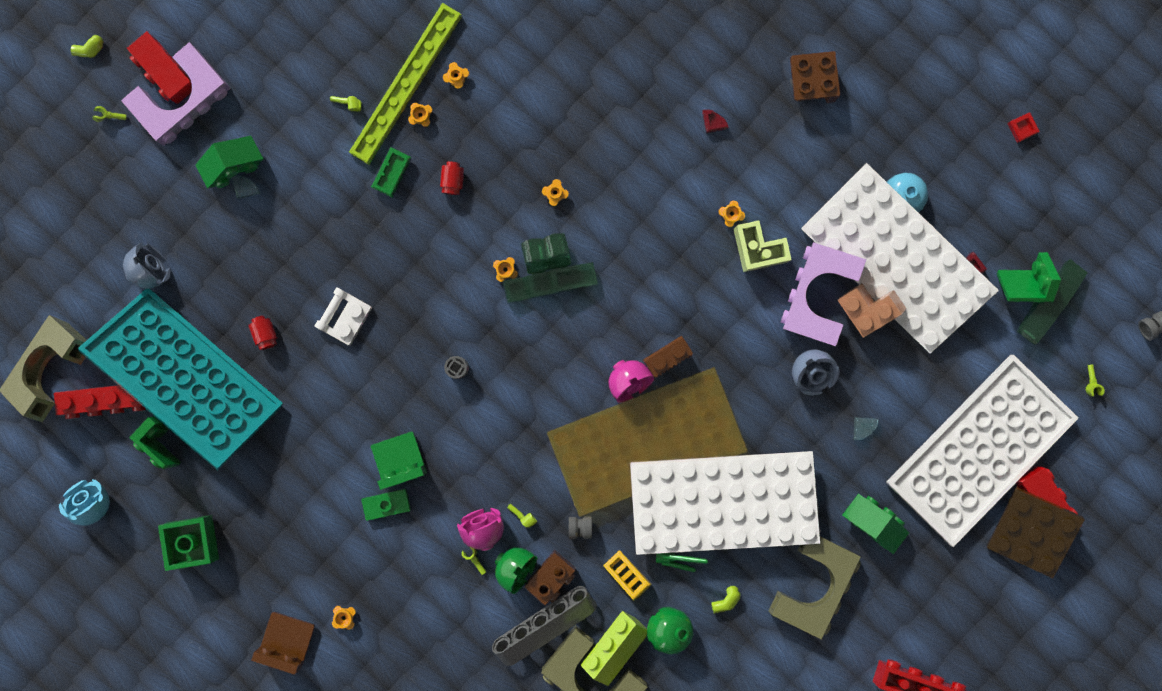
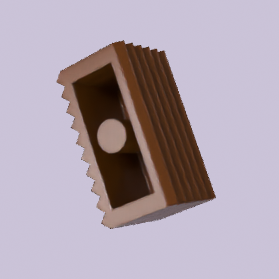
(668, 356)

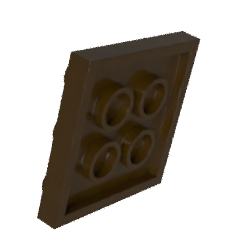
(1035, 532)

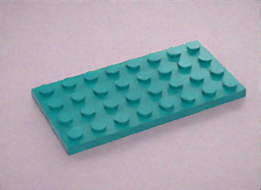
(181, 378)

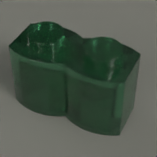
(546, 253)

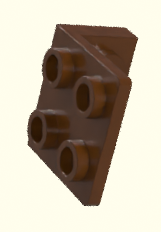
(815, 76)
(284, 643)

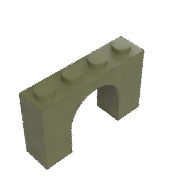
(24, 382)
(816, 616)
(563, 662)

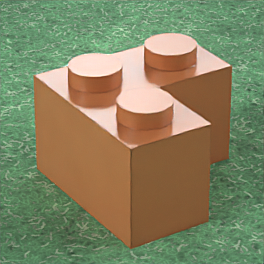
(870, 314)

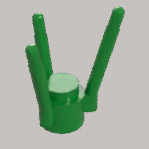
(667, 559)

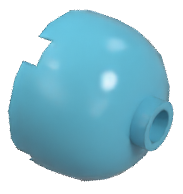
(910, 188)
(85, 503)

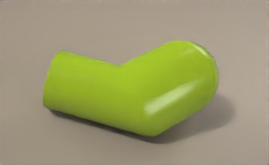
(90, 48)
(729, 602)

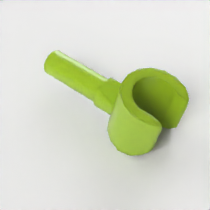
(353, 103)
(107, 114)
(1093, 383)
(528, 520)
(474, 559)

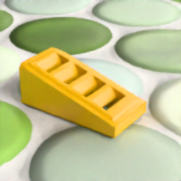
(621, 580)

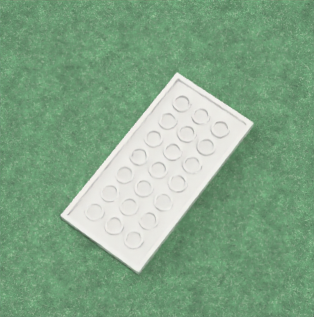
(901, 256)
(982, 450)
(724, 503)

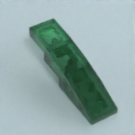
(550, 282)
(1043, 314)

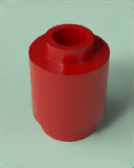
(452, 178)
(263, 332)

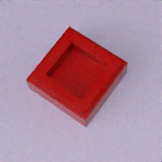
(1023, 127)

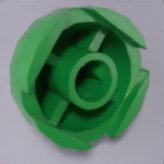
(514, 568)
(670, 630)

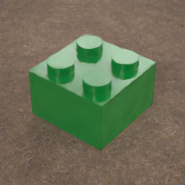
(188, 542)

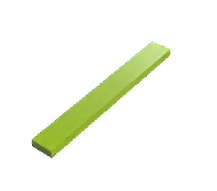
(405, 84)

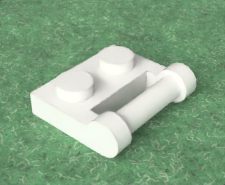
(349, 320)

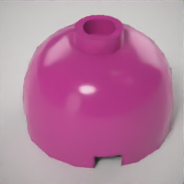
(629, 378)
(481, 529)

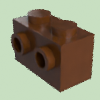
(550, 577)

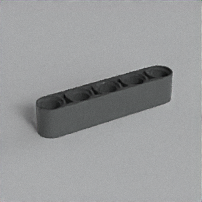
(544, 626)

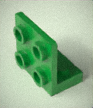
(1031, 285)
(145, 441)
(398, 460)

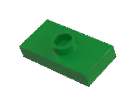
(391, 172)
(386, 504)

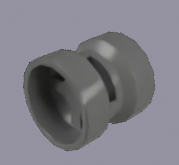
(1151, 327)
(459, 369)
(580, 527)

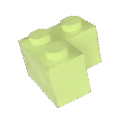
(755, 252)

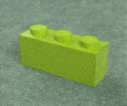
(614, 648)

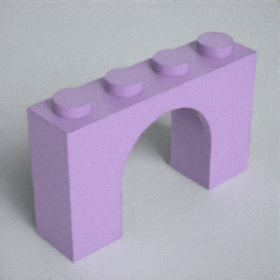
(206, 89)
(819, 261)

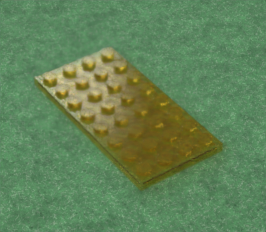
(666, 424)

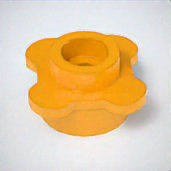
(456, 81)
(415, 110)
(561, 193)
(732, 207)
(500, 265)
(338, 622)

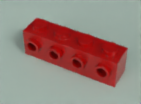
(94, 401)
(893, 677)

